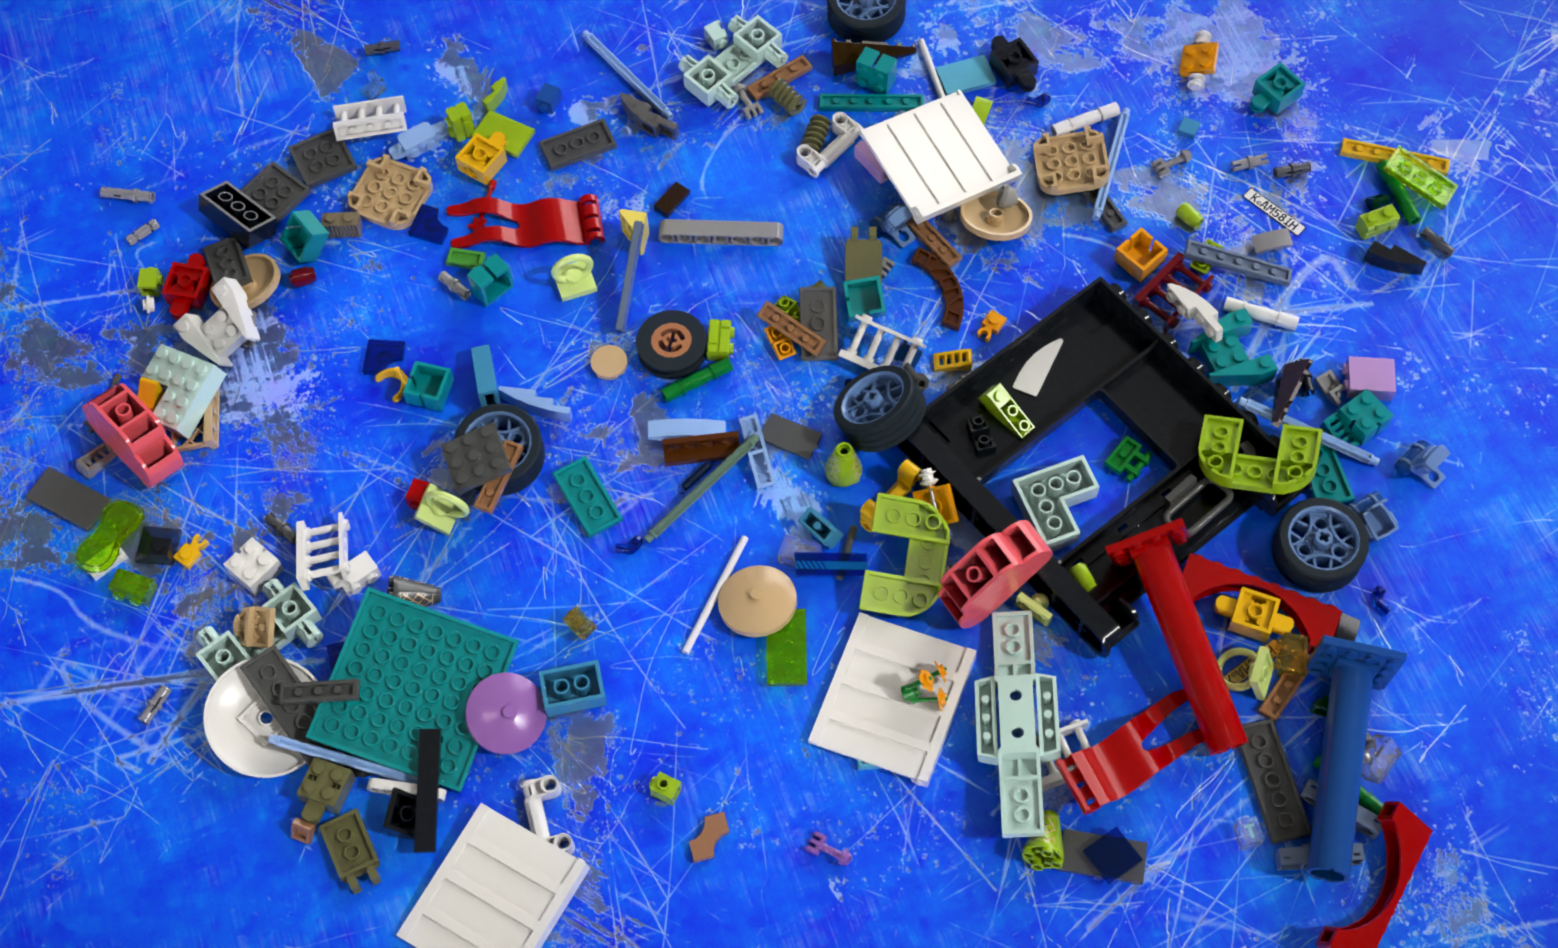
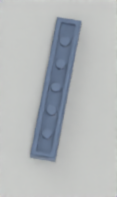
(1238, 263)
(629, 276)

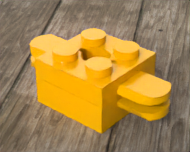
(1256, 607)

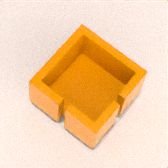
(1136, 257)

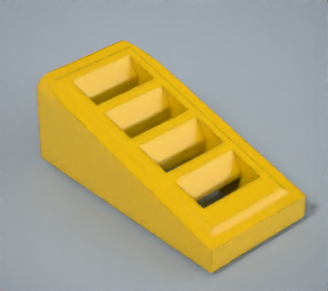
(952, 355)

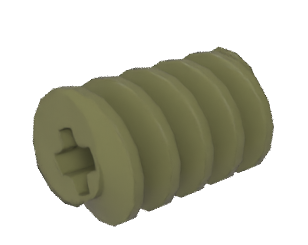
(787, 97)
(816, 132)

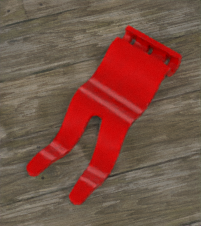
(538, 221)
(1120, 762)

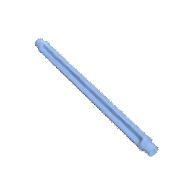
(650, 97)
(1112, 159)
(1327, 439)
(340, 758)

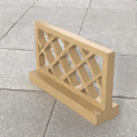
(209, 426)

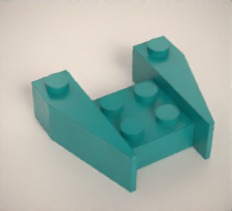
(1227, 357)

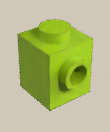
(150, 281)
(665, 788)

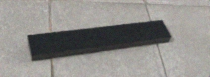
(427, 791)

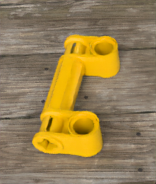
(906, 479)

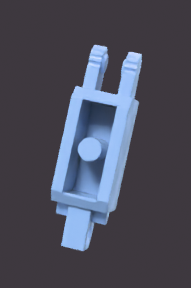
(418, 140)

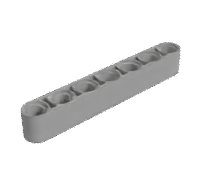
(721, 232)

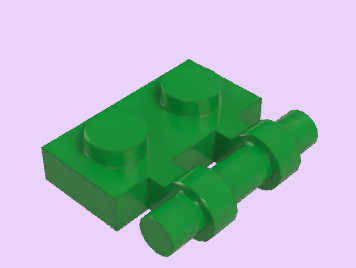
(1124, 454)

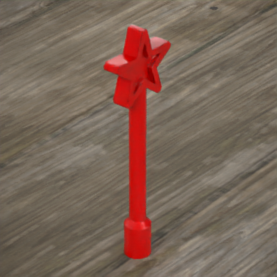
(480, 222)

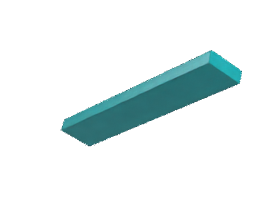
(869, 102)

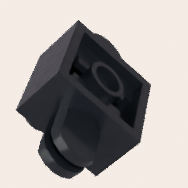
(1021, 60)

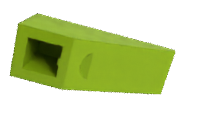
(1006, 410)

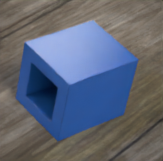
(548, 98)

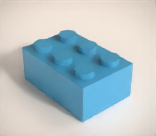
(572, 688)

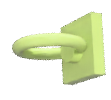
(574, 278)
(440, 509)
(1259, 671)

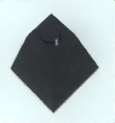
(158, 545)

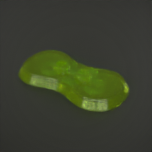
(103, 546)

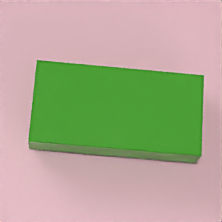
(465, 258)

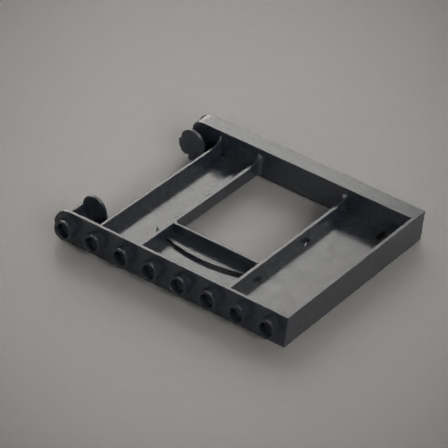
(1151, 386)

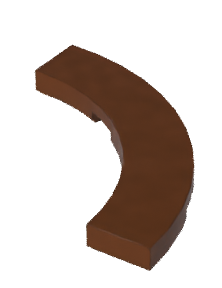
(948, 284)

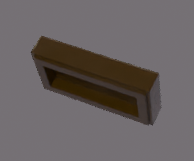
(672, 199)

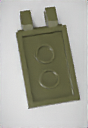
(863, 256)
(351, 849)

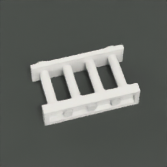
(370, 118)
(867, 361)
(305, 547)
(1054, 777)

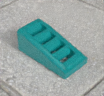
(1344, 429)

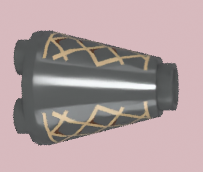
(414, 591)

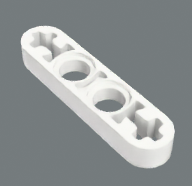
(385, 787)

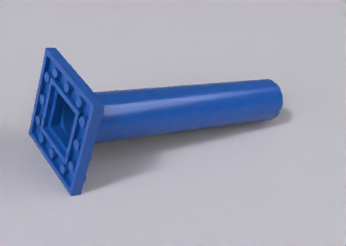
(1353, 673)

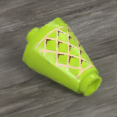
(843, 466)
(1046, 850)

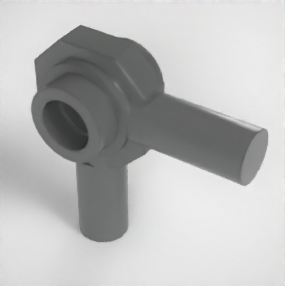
(919, 378)

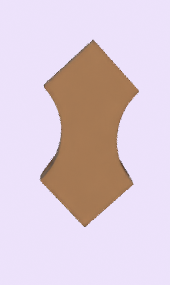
(704, 845)

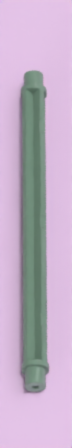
(702, 487)

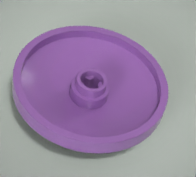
(505, 713)

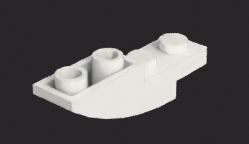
(1194, 306)

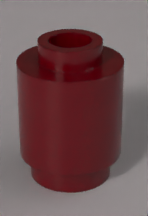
(302, 276)

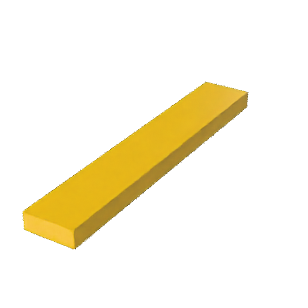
(1379, 153)

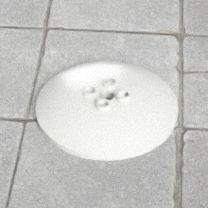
(237, 731)

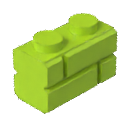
(459, 122)
(1377, 222)
(719, 339)

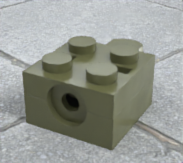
(324, 789)

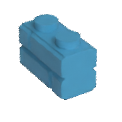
(820, 527)

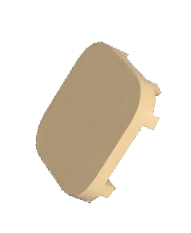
(1071, 162)
(390, 193)

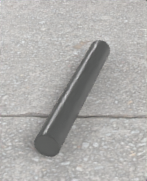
(848, 544)

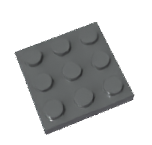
(322, 158)
(276, 191)
(476, 458)

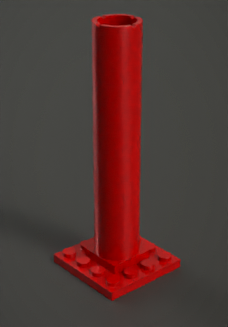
(1183, 632)

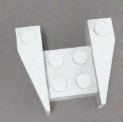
(225, 329)

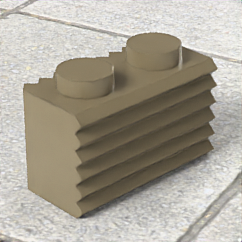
(343, 224)

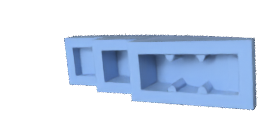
(530, 402)
(686, 427)
(758, 455)

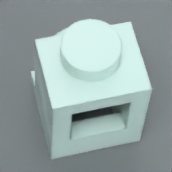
(715, 35)

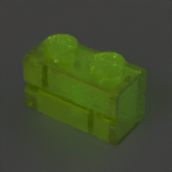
(132, 587)

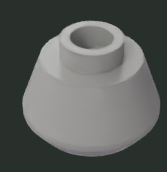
(1007, 197)

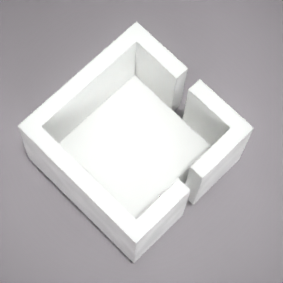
(253, 566)

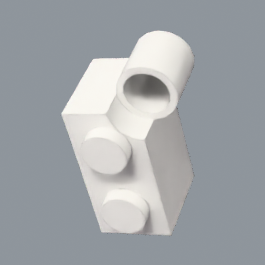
(362, 573)

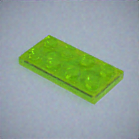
(1420, 177)
(788, 653)

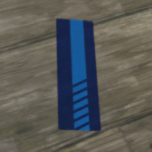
(830, 563)

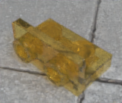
(1291, 654)

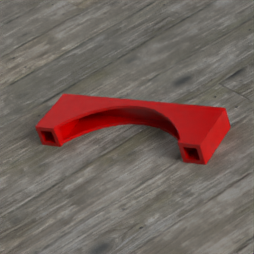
(1308, 614)
(1405, 841)

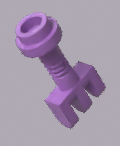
(820, 845)

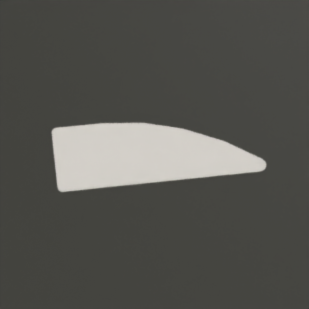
(1036, 368)

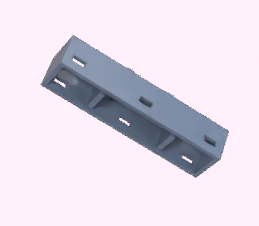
(1365, 818)
(1297, 857)

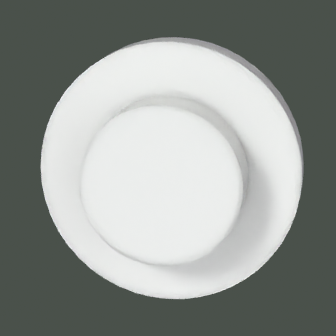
(148, 304)

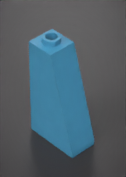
(485, 375)

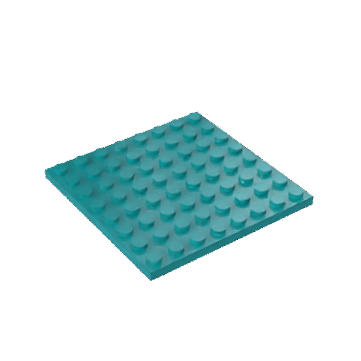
(413, 677)

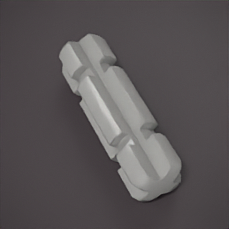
(142, 232)

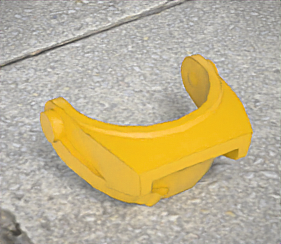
(397, 373)

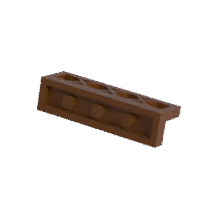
(699, 448)

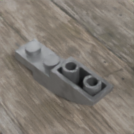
(650, 122)

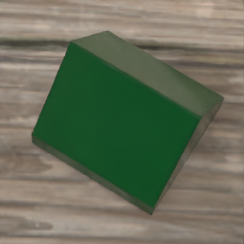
(1377, 201)
(1320, 706)

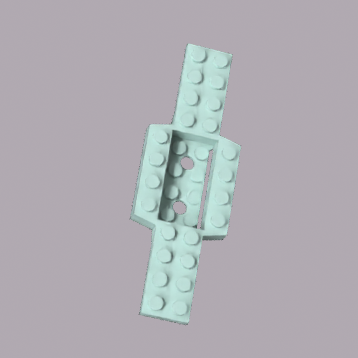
(1017, 757)

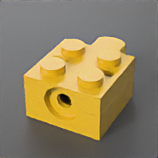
(482, 157)

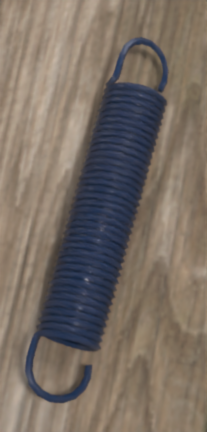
(695, 476)

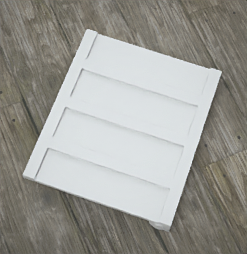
(939, 156)
(865, 704)
(494, 889)

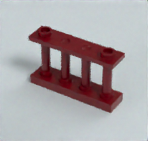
(1165, 276)

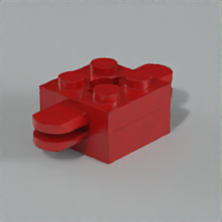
(187, 285)

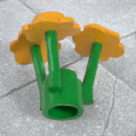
(912, 690)

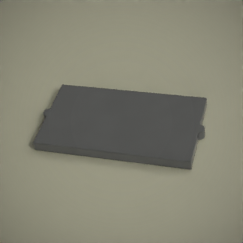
(791, 436)

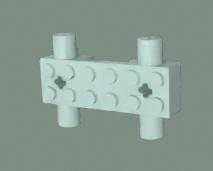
(714, 77)
(293, 618)

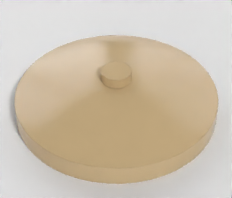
(995, 223)
(265, 278)
(757, 601)

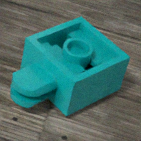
(1276, 90)

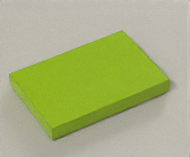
(516, 133)

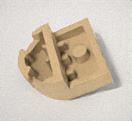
(255, 626)

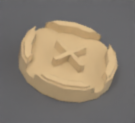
(609, 362)

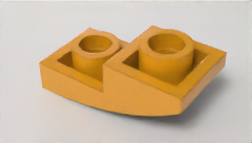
(780, 343)

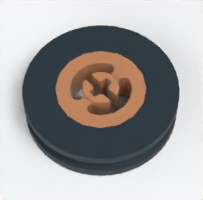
(686, 353)

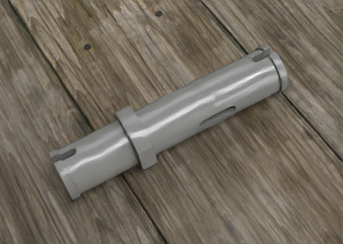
(127, 194)

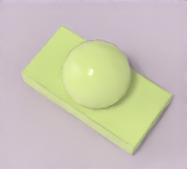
(1038, 604)

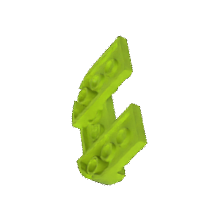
(1286, 474)
(925, 557)

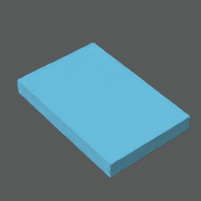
(966, 75)

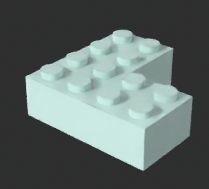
(188, 386)
(1048, 494)

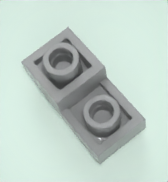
(1272, 240)

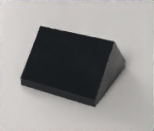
(401, 815)

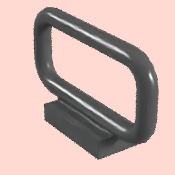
(1187, 490)

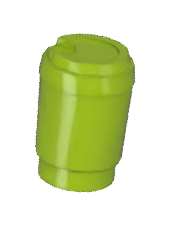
(1189, 215)
(1083, 576)

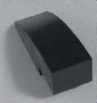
(1394, 259)

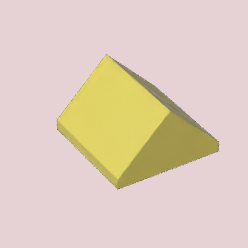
(627, 220)

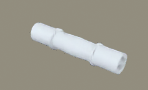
(1086, 119)
(1262, 313)

